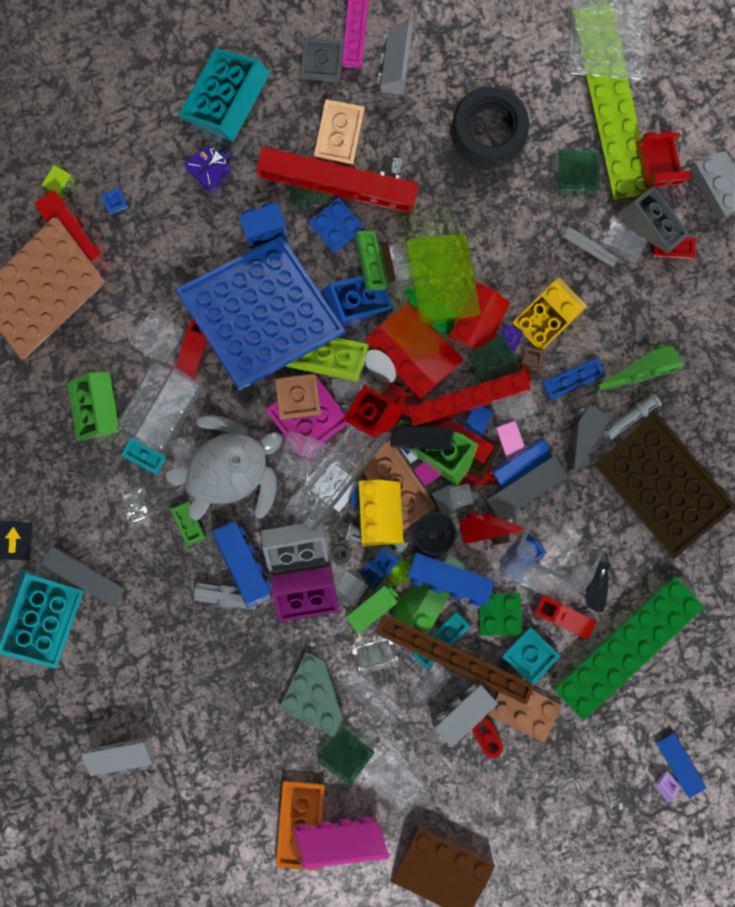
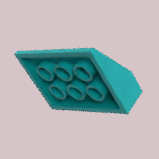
(224, 93)
(38, 619)

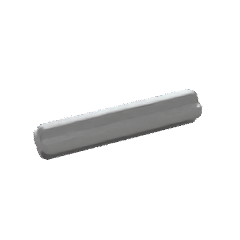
(590, 246)

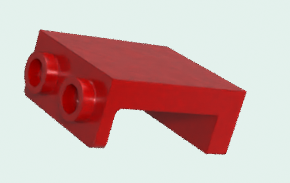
(660, 160)

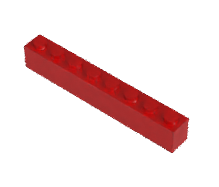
(337, 180)

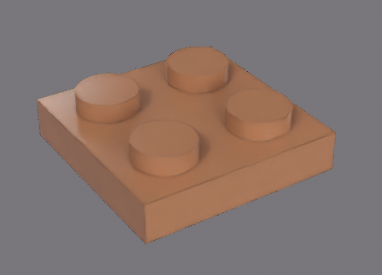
(298, 397)

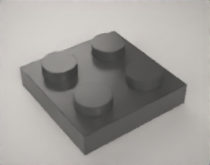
(322, 60)

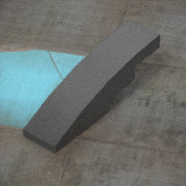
(82, 576)

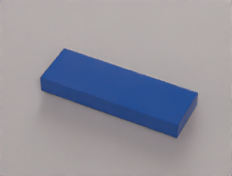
(573, 379)
(522, 463)
(680, 765)

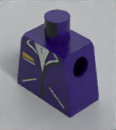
(210, 167)

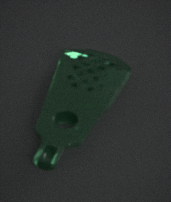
(319, 197)

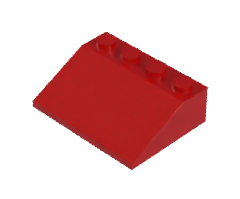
(417, 351)

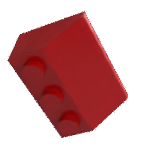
(480, 329)

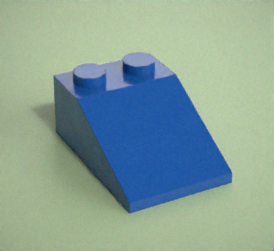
(353, 303)

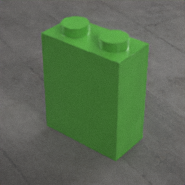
(372, 608)

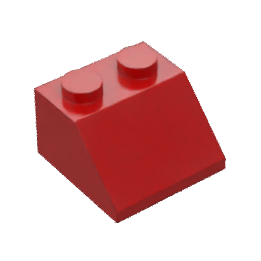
(373, 412)

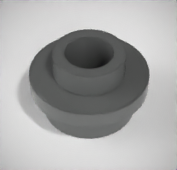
(335, 549)

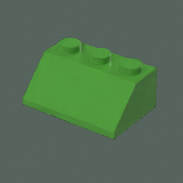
(93, 406)

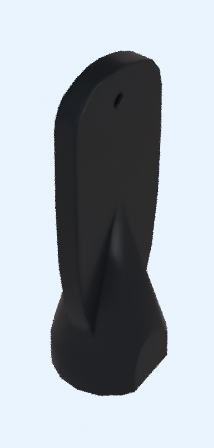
(598, 588)

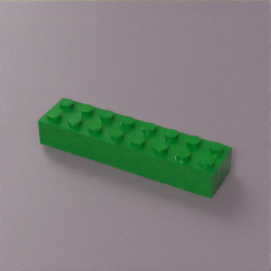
(627, 647)

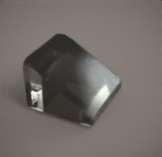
(391, 166)

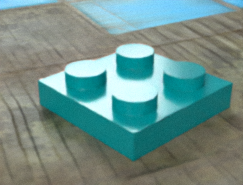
(531, 656)

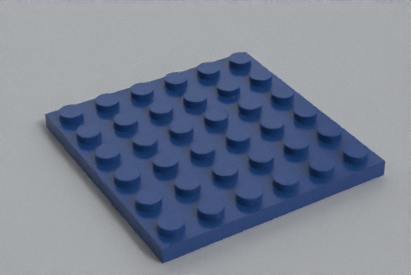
(260, 312)

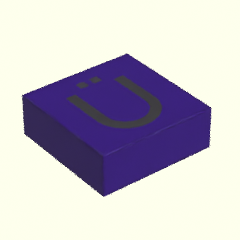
(512, 336)

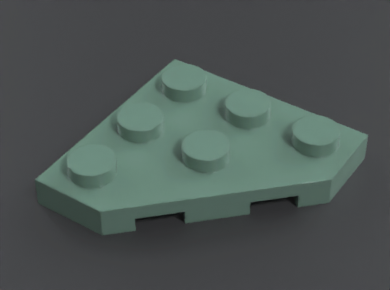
(313, 696)

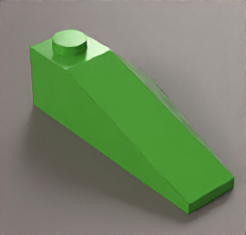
(656, 363)
(449, 464)
(421, 606)

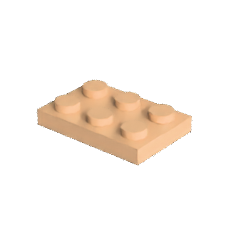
(339, 132)

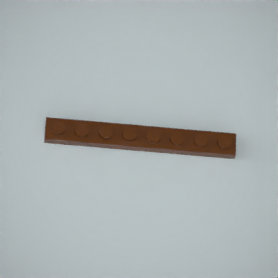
(454, 659)

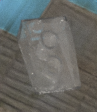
(374, 655)
(397, 781)

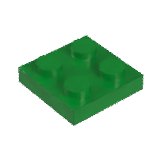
(501, 615)

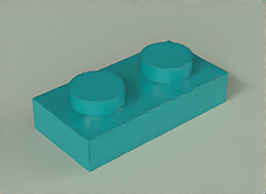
(144, 456)

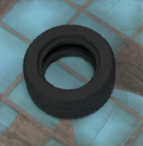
(490, 99)

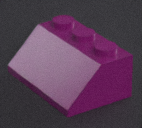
(304, 594)

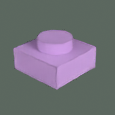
(667, 786)

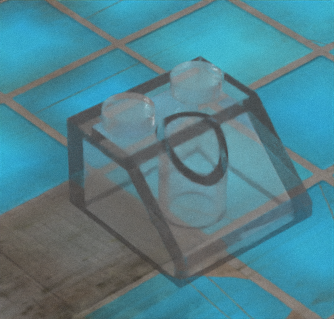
(347, 586)

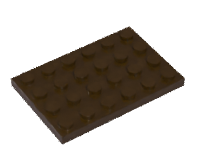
(664, 486)

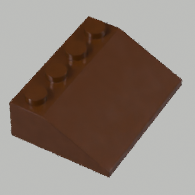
(442, 870)

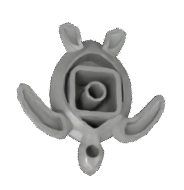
(229, 467)

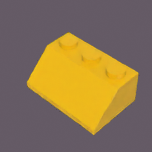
(380, 512)

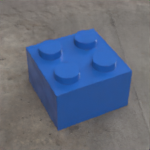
(263, 224)

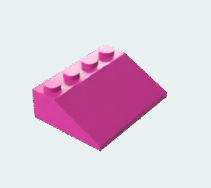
(338, 843)

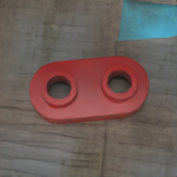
(486, 737)

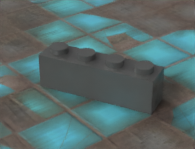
(527, 488)

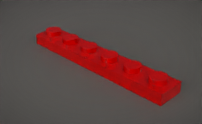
(469, 398)
(405, 400)

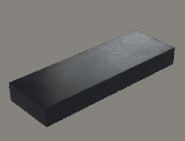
(422, 438)

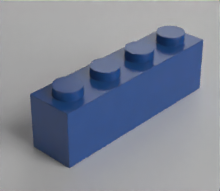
(242, 565)
(450, 579)

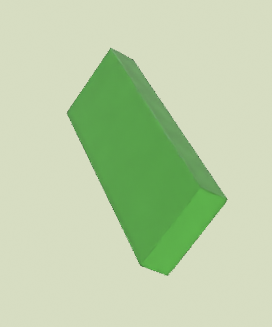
(370, 260)

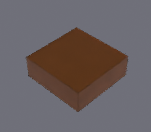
(532, 359)

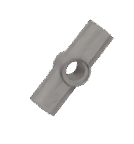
(220, 595)

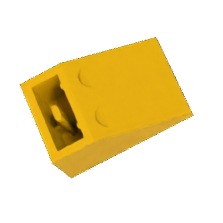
(550, 314)

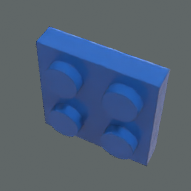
(336, 225)

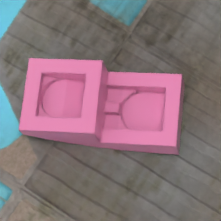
(510, 439)

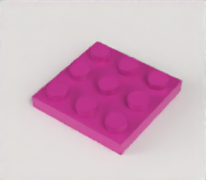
(319, 427)

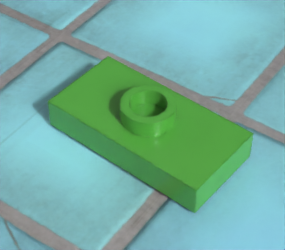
(189, 528)

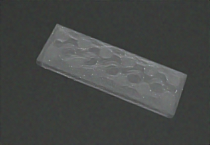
(334, 476)

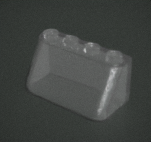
(159, 406)

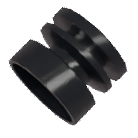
(438, 523)

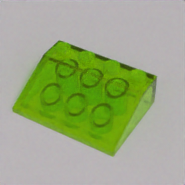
(442, 278)

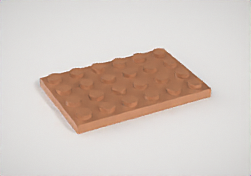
(44, 287)

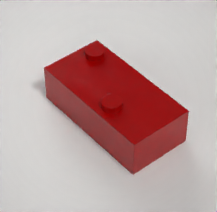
(54, 207)

